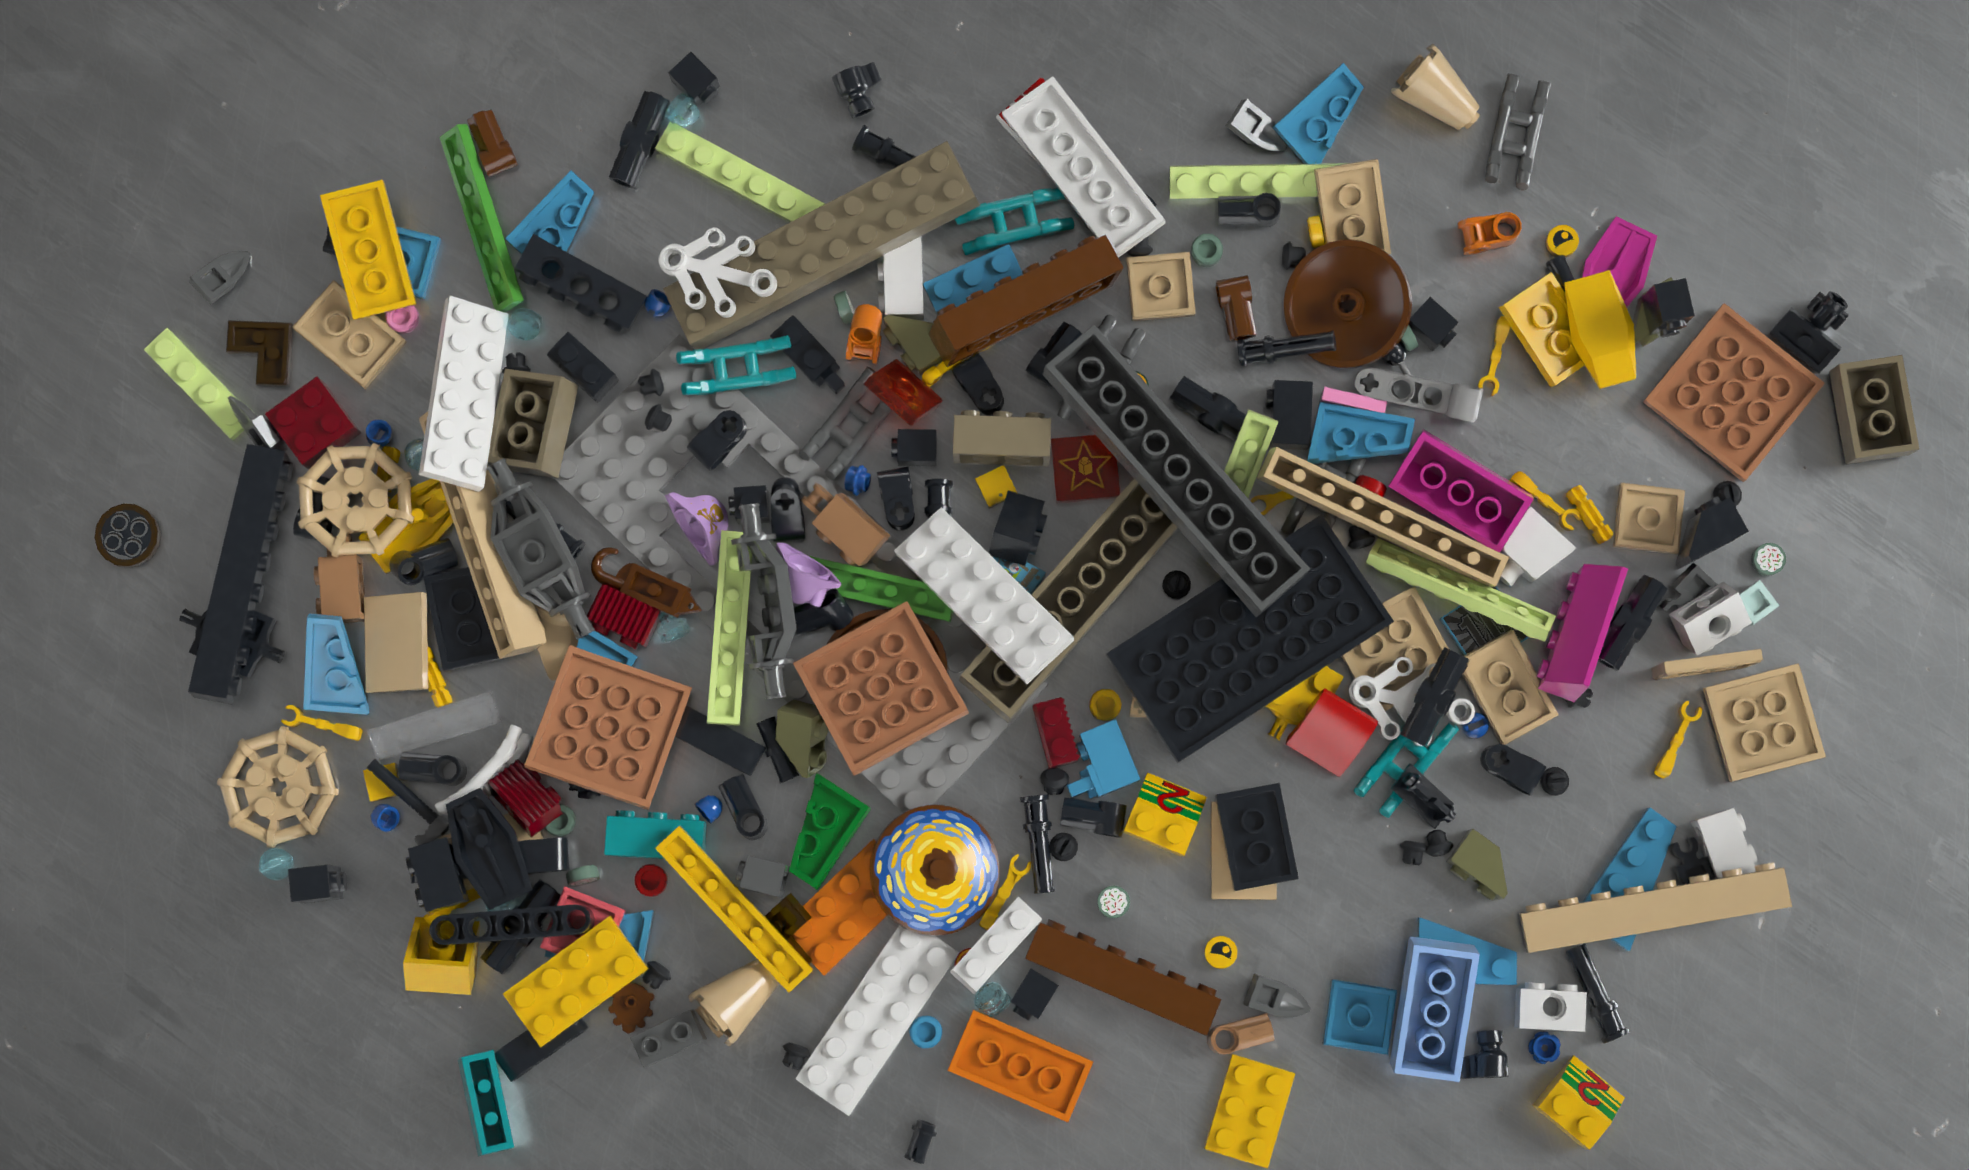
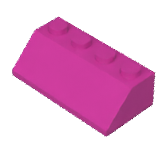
(1461, 491)
(1581, 630)

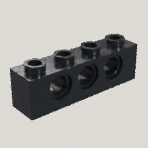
(540, 252)

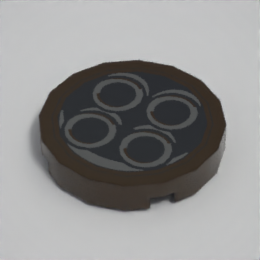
(127, 535)

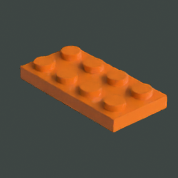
(841, 913)
(1020, 1066)

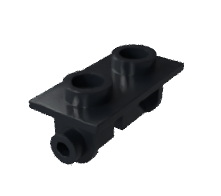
(1423, 797)

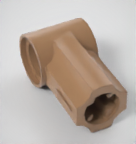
(1243, 1034)

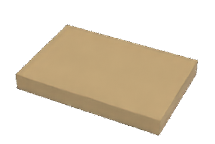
(1352, 203)
(355, 346)
(396, 642)
(1707, 664)
(1507, 688)
(1220, 874)

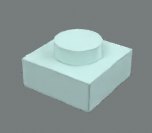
(1758, 601)

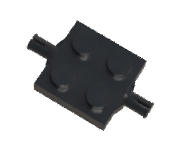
(257, 642)

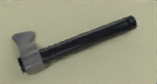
(437, 823)

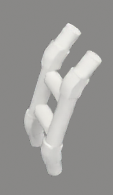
(512, 748)

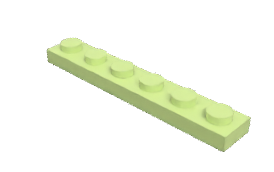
(735, 174)
(1243, 180)
(1460, 589)
(729, 635)

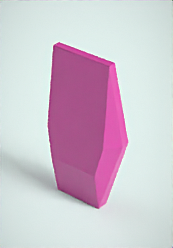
(1626, 253)

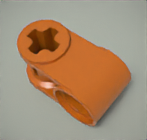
(1486, 232)
(865, 334)

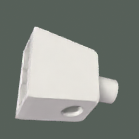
(1533, 549)

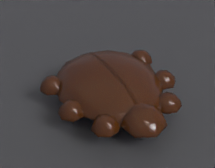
(631, 1007)

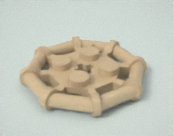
(336, 500)
(262, 776)

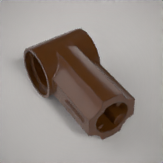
(494, 149)
(1236, 298)

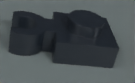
(1690, 864)

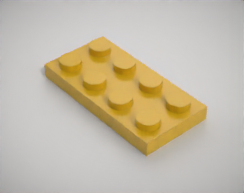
(368, 249)
(575, 981)

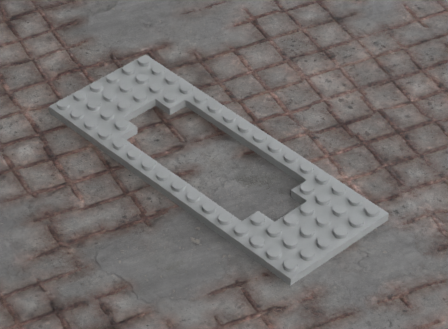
(619, 478)

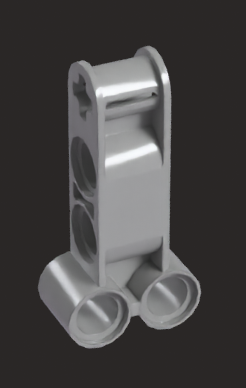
(1457, 399)

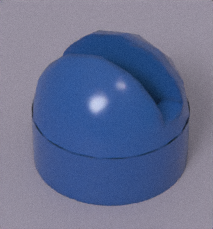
(657, 302)
(373, 430)
(1478, 732)
(709, 807)
(391, 821)

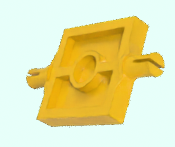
(1292, 705)

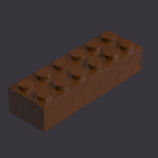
(1025, 300)

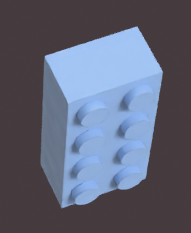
(1434, 1009)

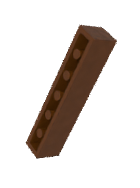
(1123, 978)

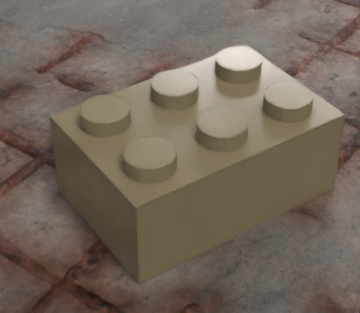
(1874, 409)
(532, 422)
(1001, 439)

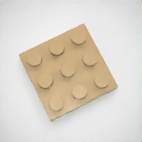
(1409, 636)
(1764, 722)

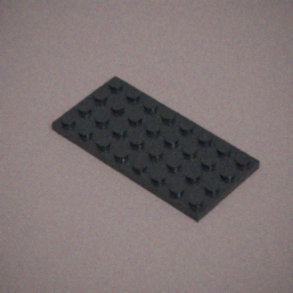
(1221, 663)

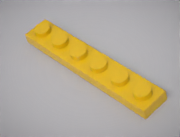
(734, 909)

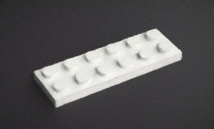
(1083, 167)
(464, 394)
(984, 595)
(876, 1017)

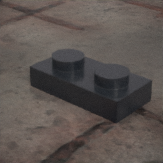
(1805, 340)

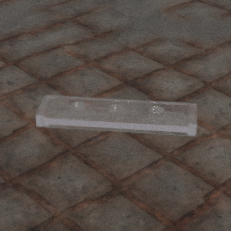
(434, 726)

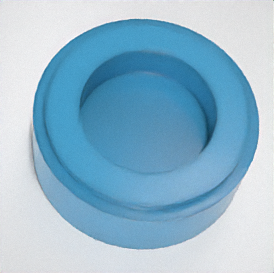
(926, 1031)

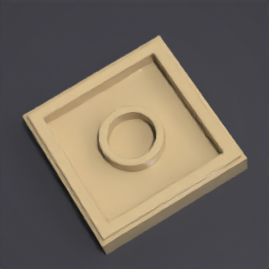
(1160, 286)
(1649, 518)

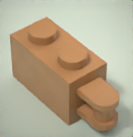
(845, 526)
(341, 586)

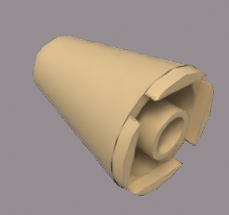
(1437, 90)
(734, 999)

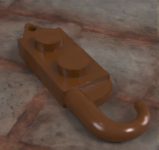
(646, 586)

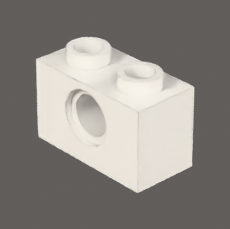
(1693, 618)
(1570, 1012)

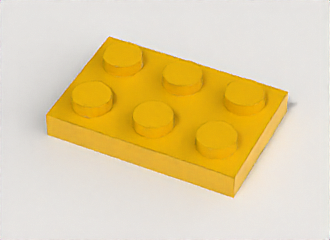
(1542, 326)
(1249, 1111)

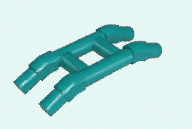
(1032, 226)
(749, 352)
(1385, 764)

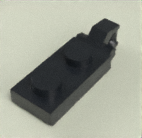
(809, 355)

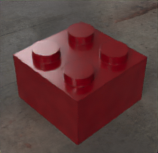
(312, 421)

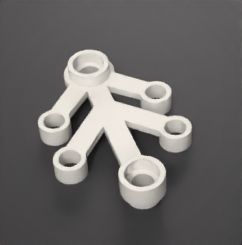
(712, 270)
(1401, 699)

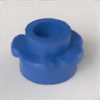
(857, 480)
(1552, 1043)

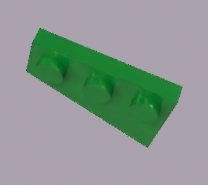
(827, 829)

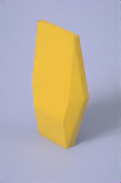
(1601, 329)
(429, 525)

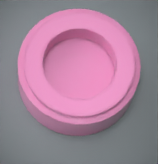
(403, 319)

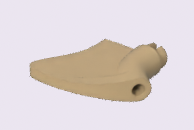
(558, 637)

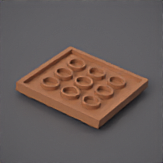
(1733, 392)
(880, 688)
(608, 727)

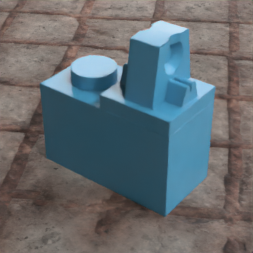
(1109, 760)

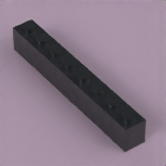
(240, 574)

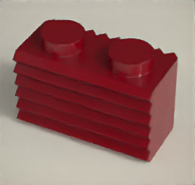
(623, 616)
(1055, 732)
(525, 797)

